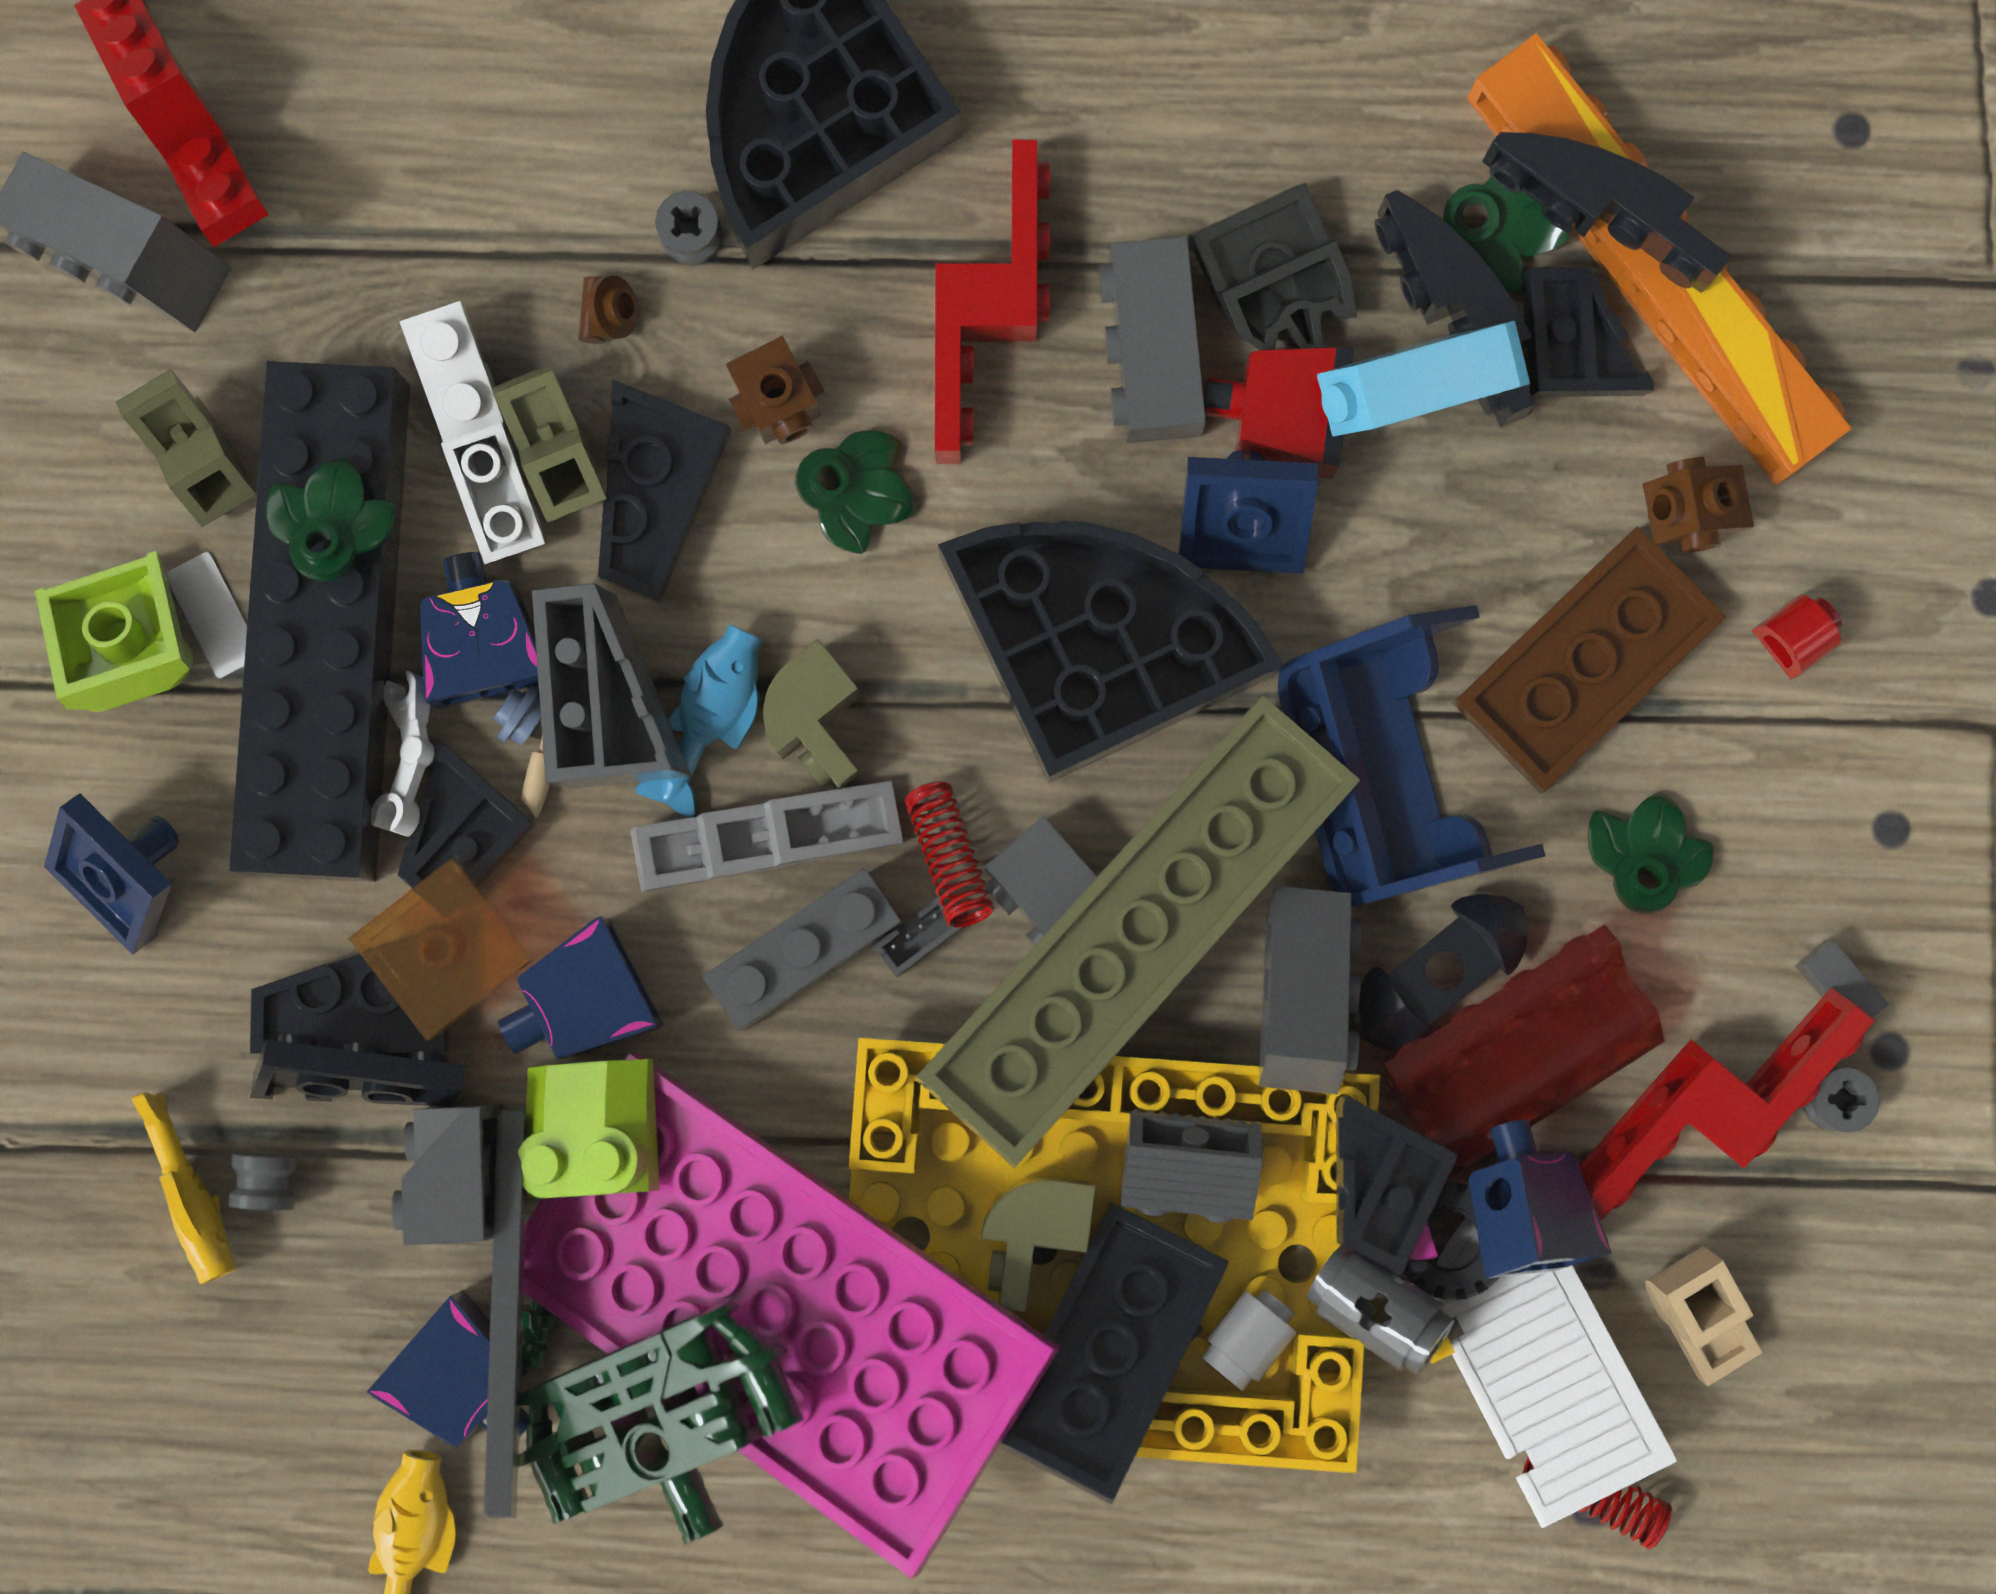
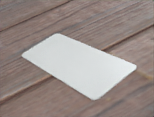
(210, 613)

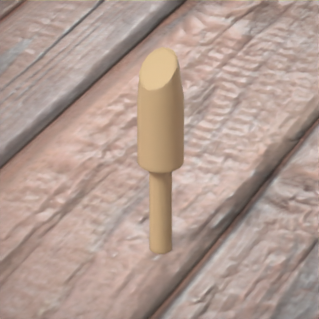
(535, 786)

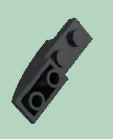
(1587, 183)
(1451, 280)

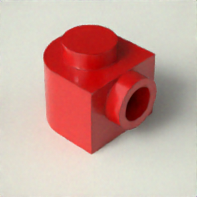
(1800, 633)

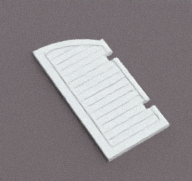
(1552, 1385)

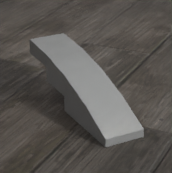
(766, 836)

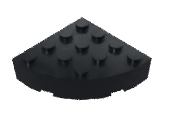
(816, 114)
(1100, 635)

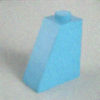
(1423, 378)

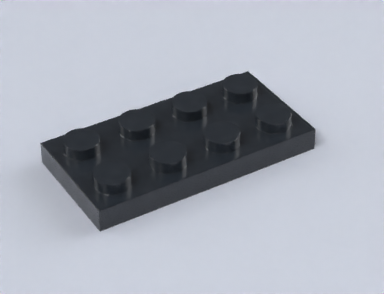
(1119, 1349)

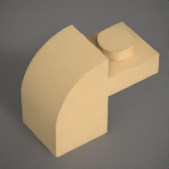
(1705, 1314)

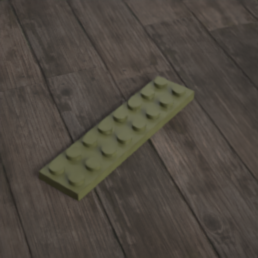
(1137, 931)

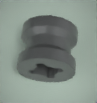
(696, 240)
(1831, 1099)
(263, 1181)

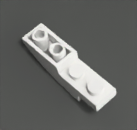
(473, 432)

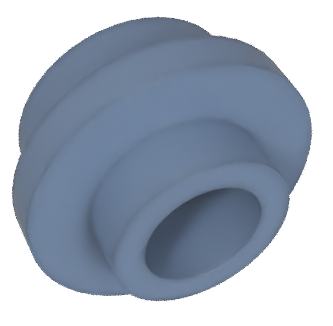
(518, 715)

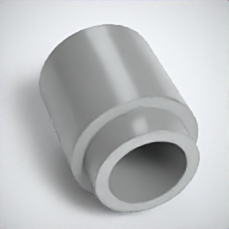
(1250, 1338)

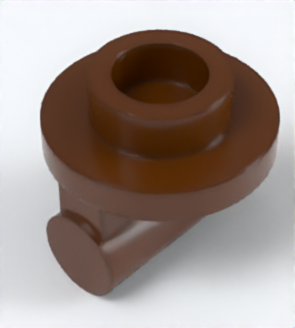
(607, 309)

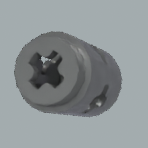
(1417, 1319)

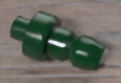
(538, 1325)

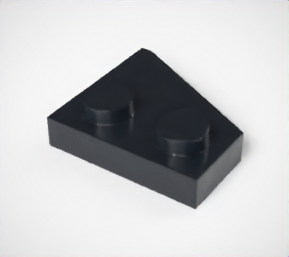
(1576, 338)
(461, 821)
(1384, 1184)

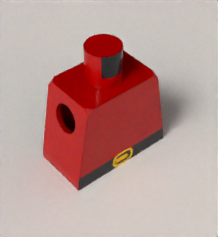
(1282, 406)

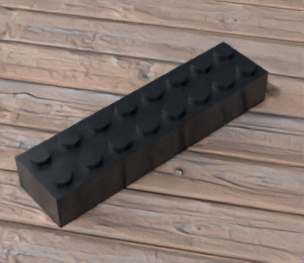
(315, 646)

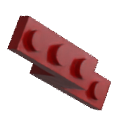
(173, 116)
(989, 302)
(1719, 1105)

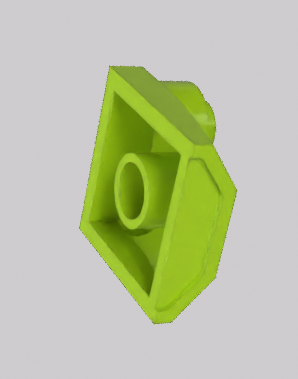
(113, 636)
(590, 1129)

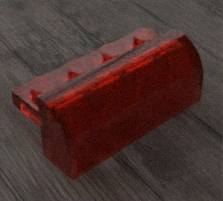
(1525, 1048)

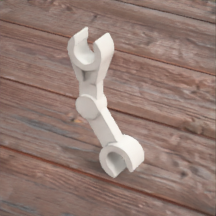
(416, 753)

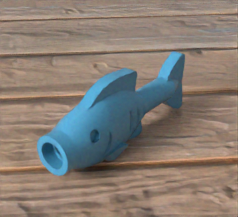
(715, 703)

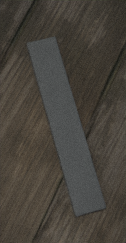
(506, 1321)

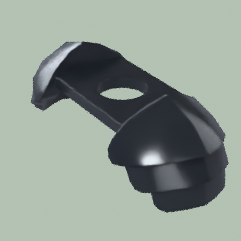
(1404, 1004)

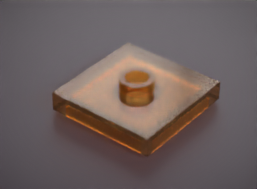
(440, 949)

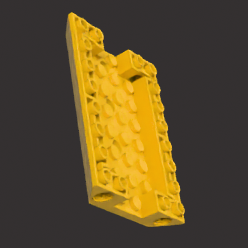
(929, 1165)

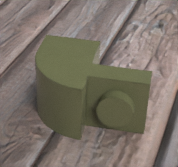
(549, 443)
(188, 447)
(799, 704)
(1031, 1214)

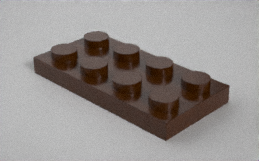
(1589, 660)

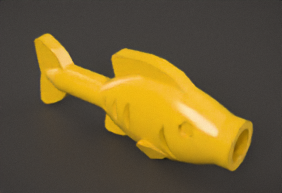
(192, 1209)
(412, 1523)

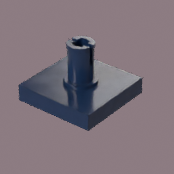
(1247, 513)
(112, 872)

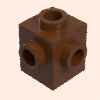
(770, 372)
(1697, 504)

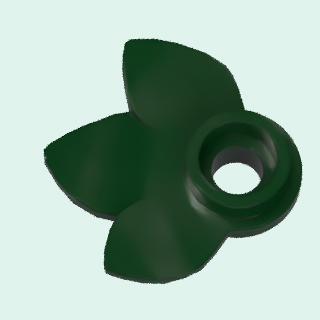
(1511, 229)
(865, 490)
(331, 510)
(1652, 844)

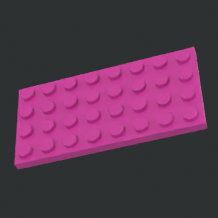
(887, 1350)

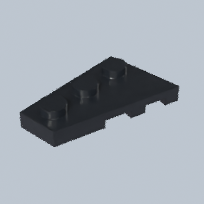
(655, 485)
(336, 1007)
(331, 1072)

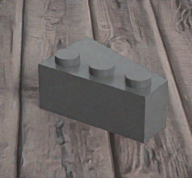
(110, 240)
(597, 694)

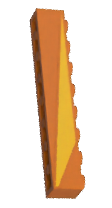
(1712, 335)

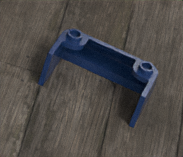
(1358, 708)

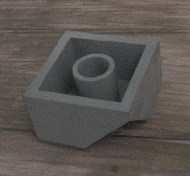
(452, 1183)

